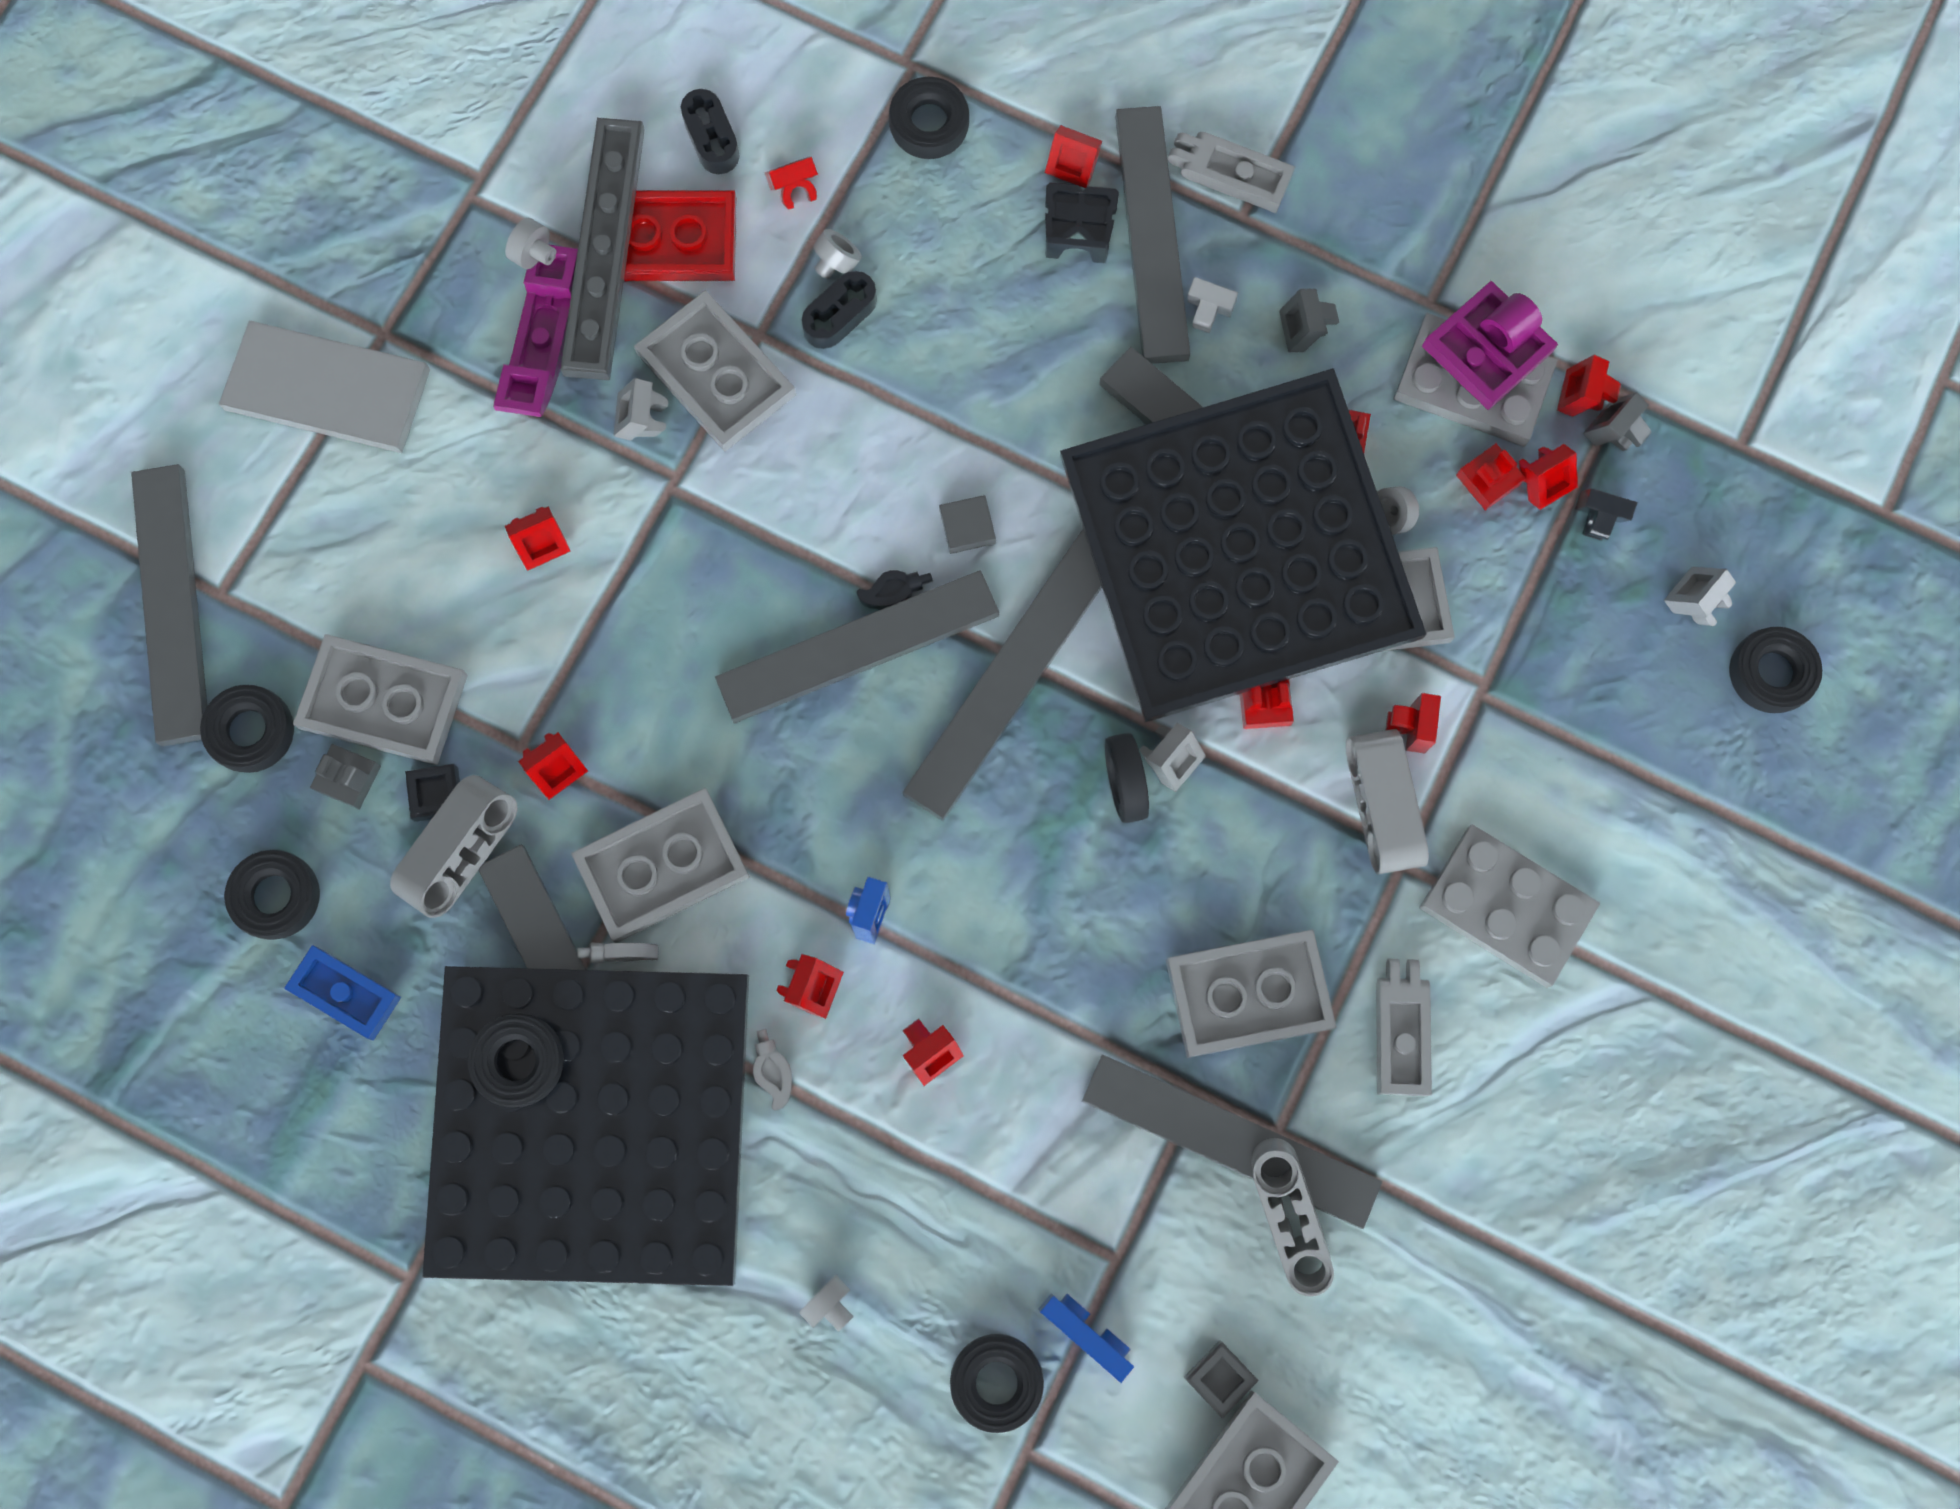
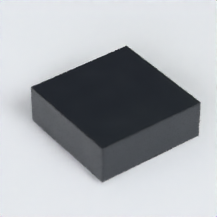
(429, 789)

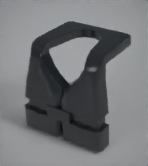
(1079, 212)

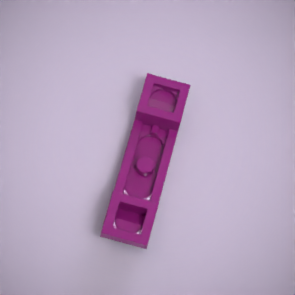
(539, 343)

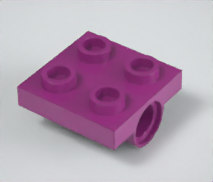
(1491, 343)

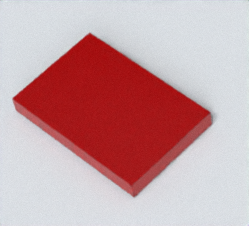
(682, 236)

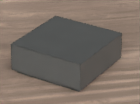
(967, 524)
(1221, 1379)

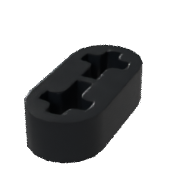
(717, 128)
(832, 304)

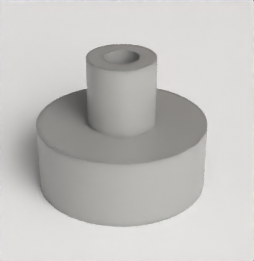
(529, 244)
(835, 254)
(1399, 508)
(827, 1304)

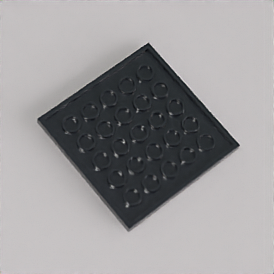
(1241, 545)
(626, 1157)

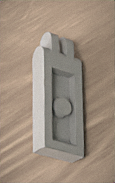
(1232, 169)
(1403, 1031)

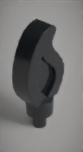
(892, 588)

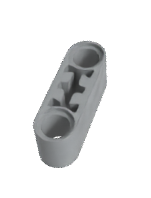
(1387, 801)
(453, 846)
(1290, 1248)

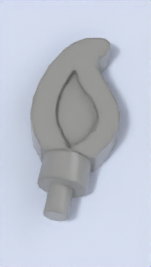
(618, 952)
(772, 1071)

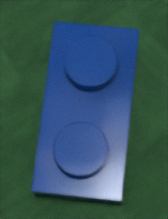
(868, 908)
(342, 992)
(1104, 1349)

